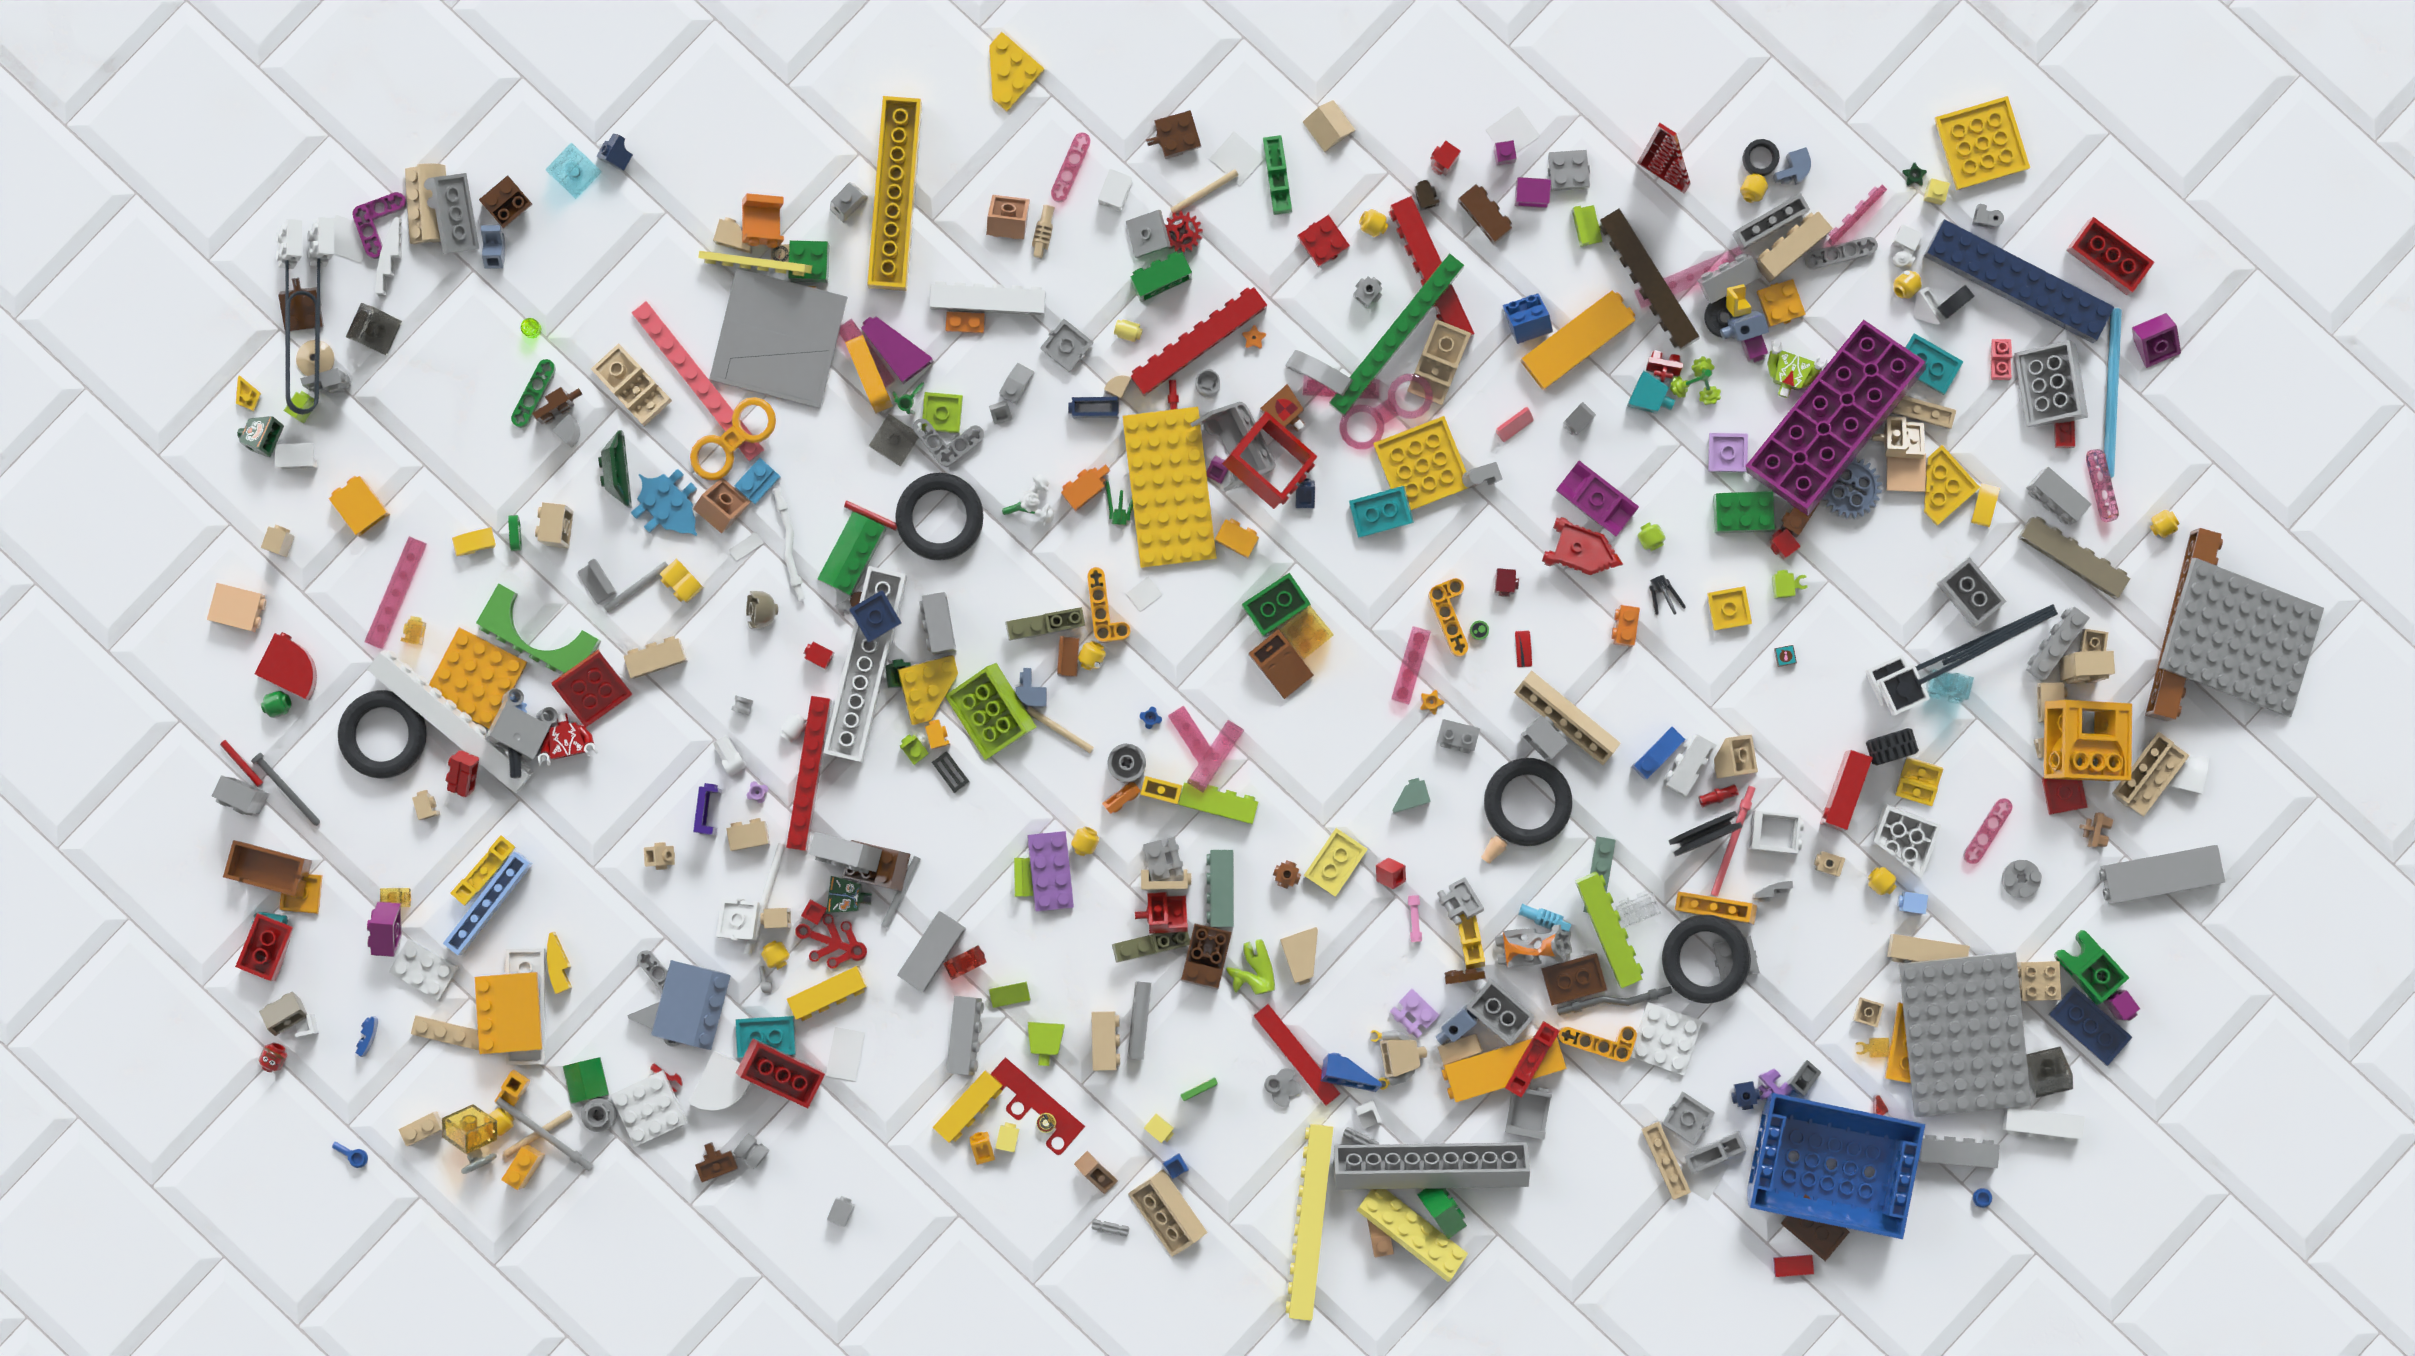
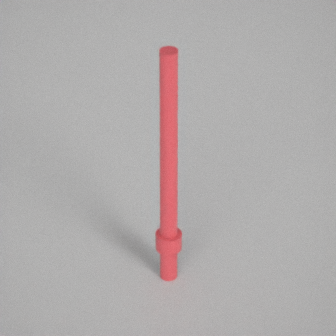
(1745, 806)

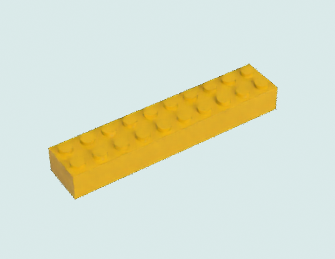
(894, 193)

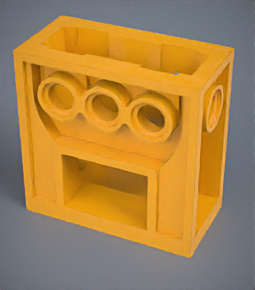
(2066, 743)

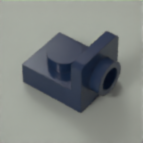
(1305, 494)

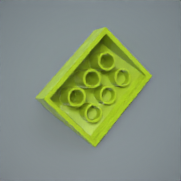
(990, 711)

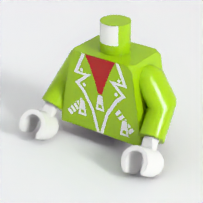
(1792, 370)

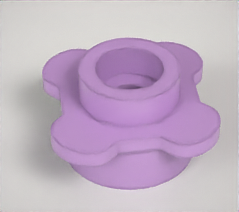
(752, 792)

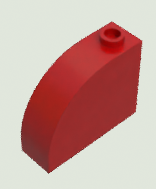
(288, 666)

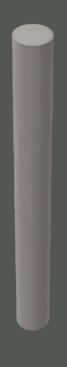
(635, 587)
(899, 894)

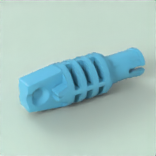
(1544, 917)

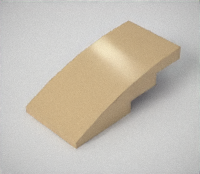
(1440, 360)
(631, 384)

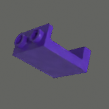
(702, 809)

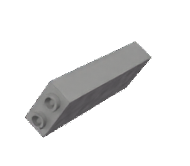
(2162, 874)

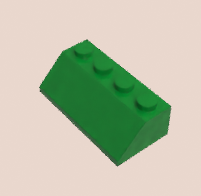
(852, 553)

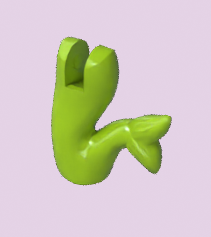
(1261, 963)

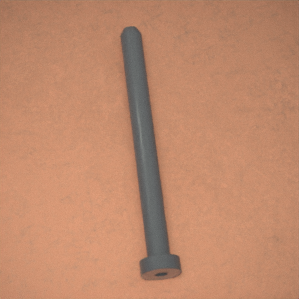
(258, 759)

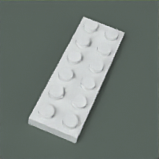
(527, 961)

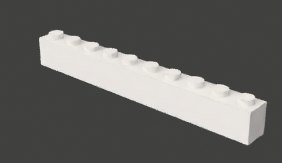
(446, 717)

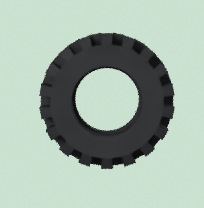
(1892, 746)

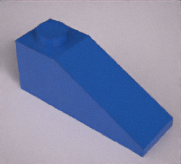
(1658, 753)
(1345, 1072)

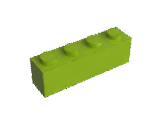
(1219, 803)

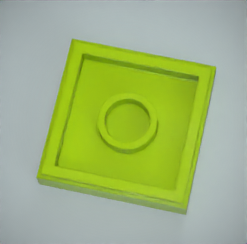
(942, 412)

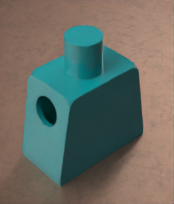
(1650, 395)

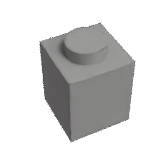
(840, 1211)

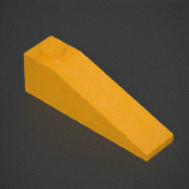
(1724, 908)

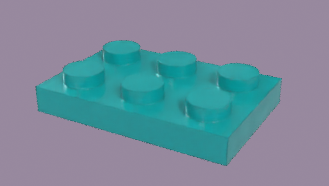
(1940, 365)
(1381, 511)
(772, 1031)

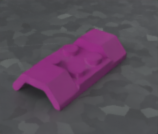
(1597, 498)

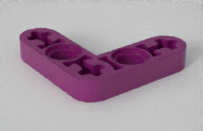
(371, 214)

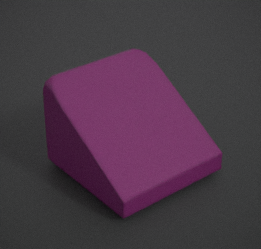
(1216, 470)

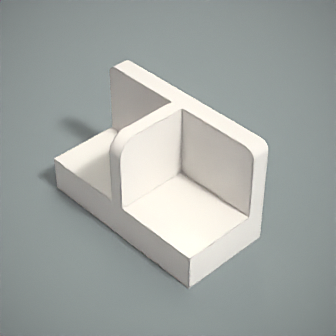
(295, 456)

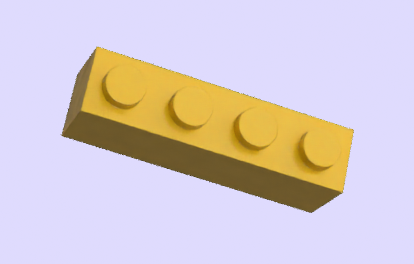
(826, 993)
(967, 1106)

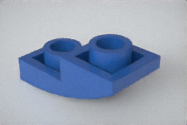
(369, 1030)

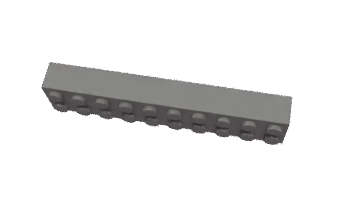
(1431, 1166)

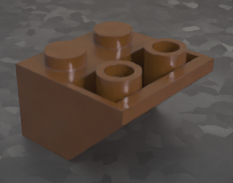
(505, 201)

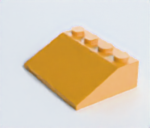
(508, 1013)

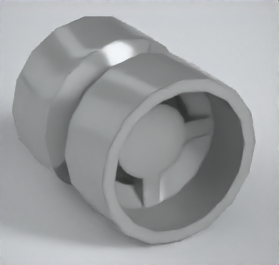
(1207, 383)
(751, 1151)

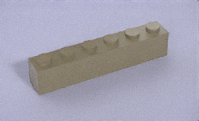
(2073, 557)

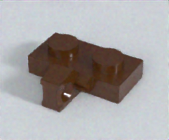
(1455, 976)
(715, 1163)

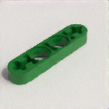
(536, 394)

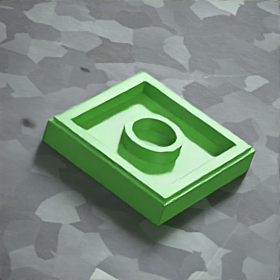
(1199, 1089)

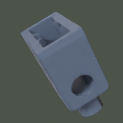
(1745, 326)
(1463, 1020)

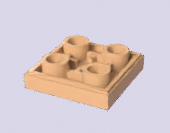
(1905, 474)

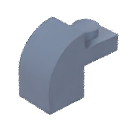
(1799, 164)
(493, 246)
(1031, 695)

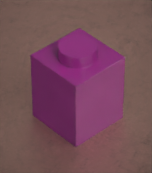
(1505, 152)
(1755, 348)

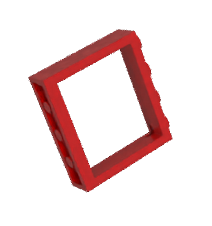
(1257, 482)

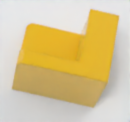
(1736, 301)

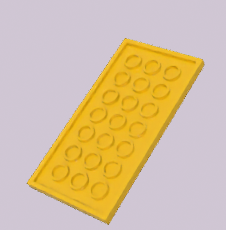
(1169, 487)

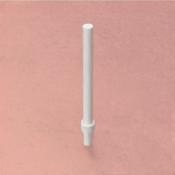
(766, 893)

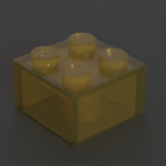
(1306, 632)

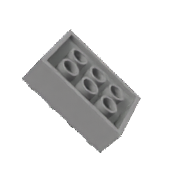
(2051, 384)

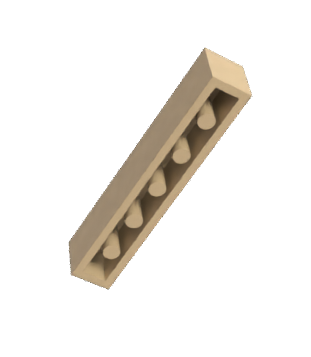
(1567, 717)

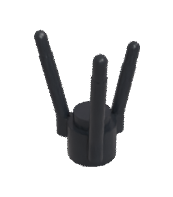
(1661, 585)

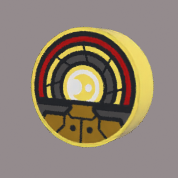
(1046, 1122)

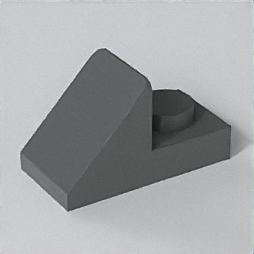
(1804, 1078)

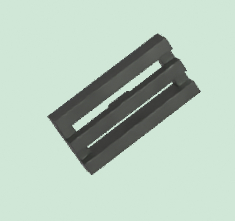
(960, 785)

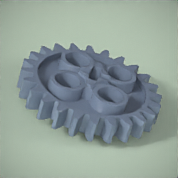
(1845, 504)

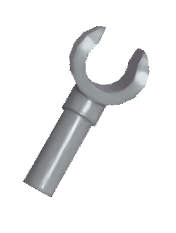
(766, 987)

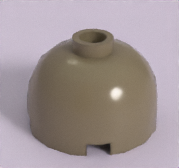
(761, 609)

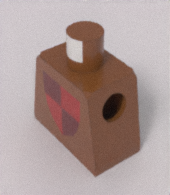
(1285, 408)

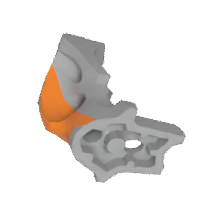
(1553, 944)

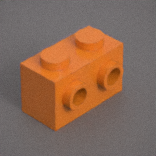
(1626, 625)

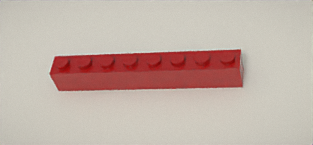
(1427, 260)
(1198, 341)
(809, 773)

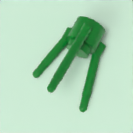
(906, 401)
(1119, 515)

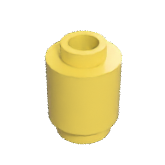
(1128, 330)

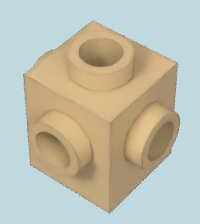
(659, 856)

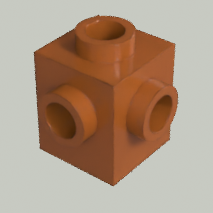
(1286, 882)

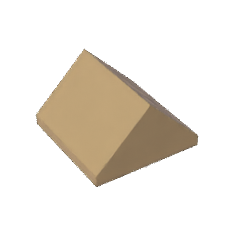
(1328, 125)

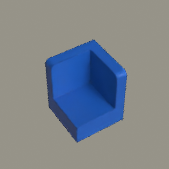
(1175, 1165)

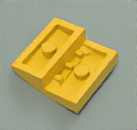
(1919, 781)

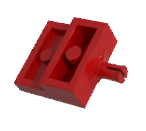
(1165, 913)

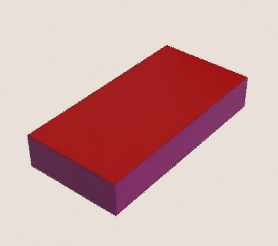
(1793, 1265)

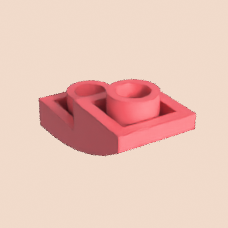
(2001, 359)

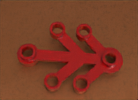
(834, 943)

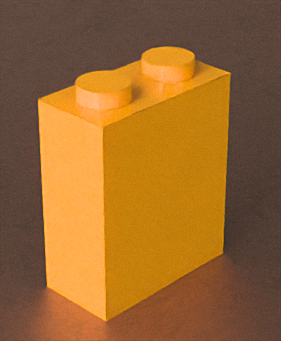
(358, 505)
(523, 1167)

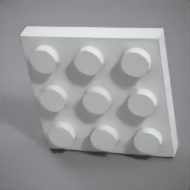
(1666, 1038)
(648, 1108)

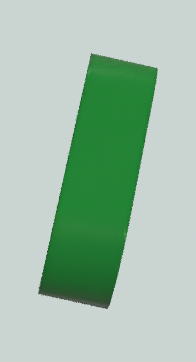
(515, 532)

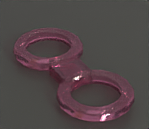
(1386, 411)

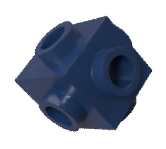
(1740, 1089)

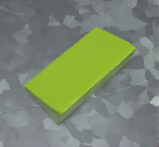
(1009, 994)

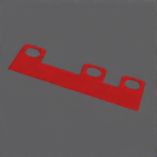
(1035, 1097)

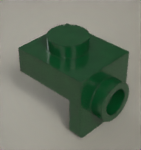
(892, 675)

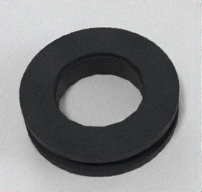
(1705, 833)

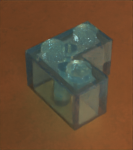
(1951, 686)

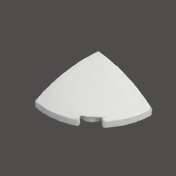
(2191, 775)

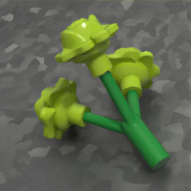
(1702, 370)

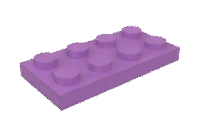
(1050, 871)

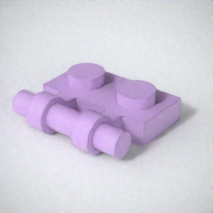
(1418, 1009)

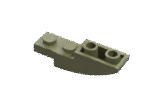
(1045, 624)
(1149, 945)

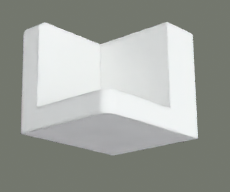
(307, 1026)
(1368, 1114)

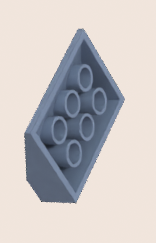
(690, 1005)

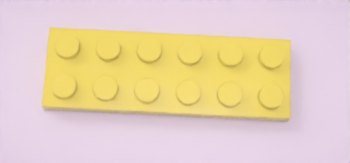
(1412, 1232)

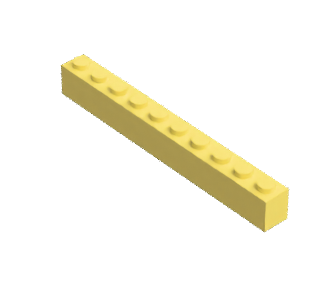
(1310, 1222)

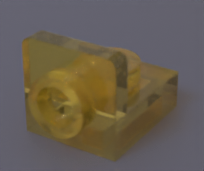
(396, 895)

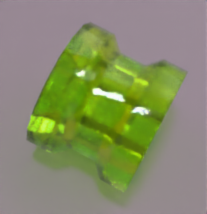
(528, 325)

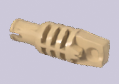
(1043, 231)

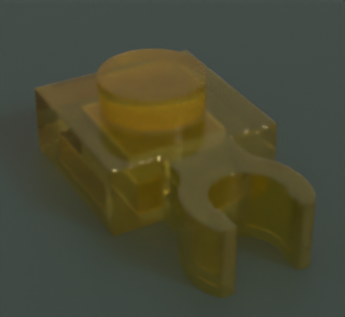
(1877, 1047)

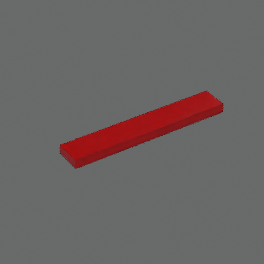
(1296, 1054)

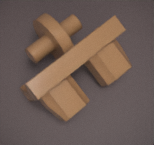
(2099, 821)

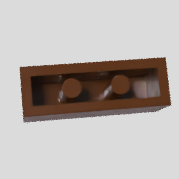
(1485, 213)

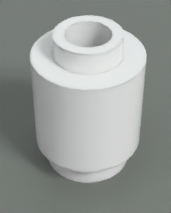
(793, 727)

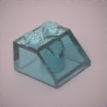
(573, 170)

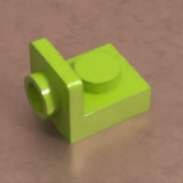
(913, 748)

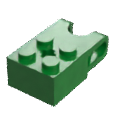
(2089, 964)

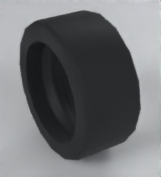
(1761, 143)
(1955, 301)

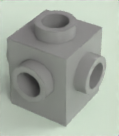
(1365, 297)

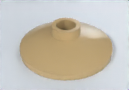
(304, 355)

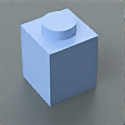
(1912, 902)

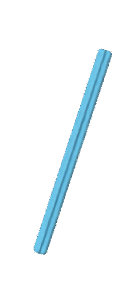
(2112, 389)

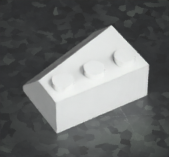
(1907, 837)

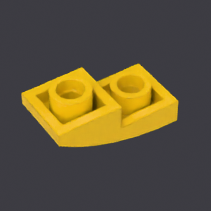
(1985, 505)
(473, 541)

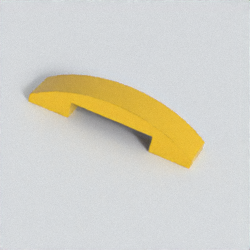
(483, 870)

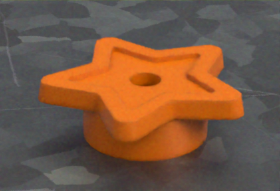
(1253, 342)

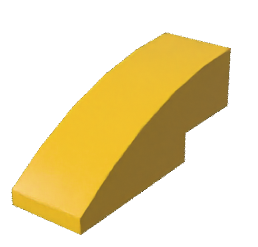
(1471, 942)
(557, 963)

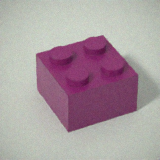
(385, 929)

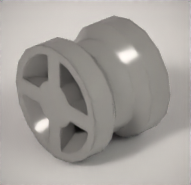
(742, 705)

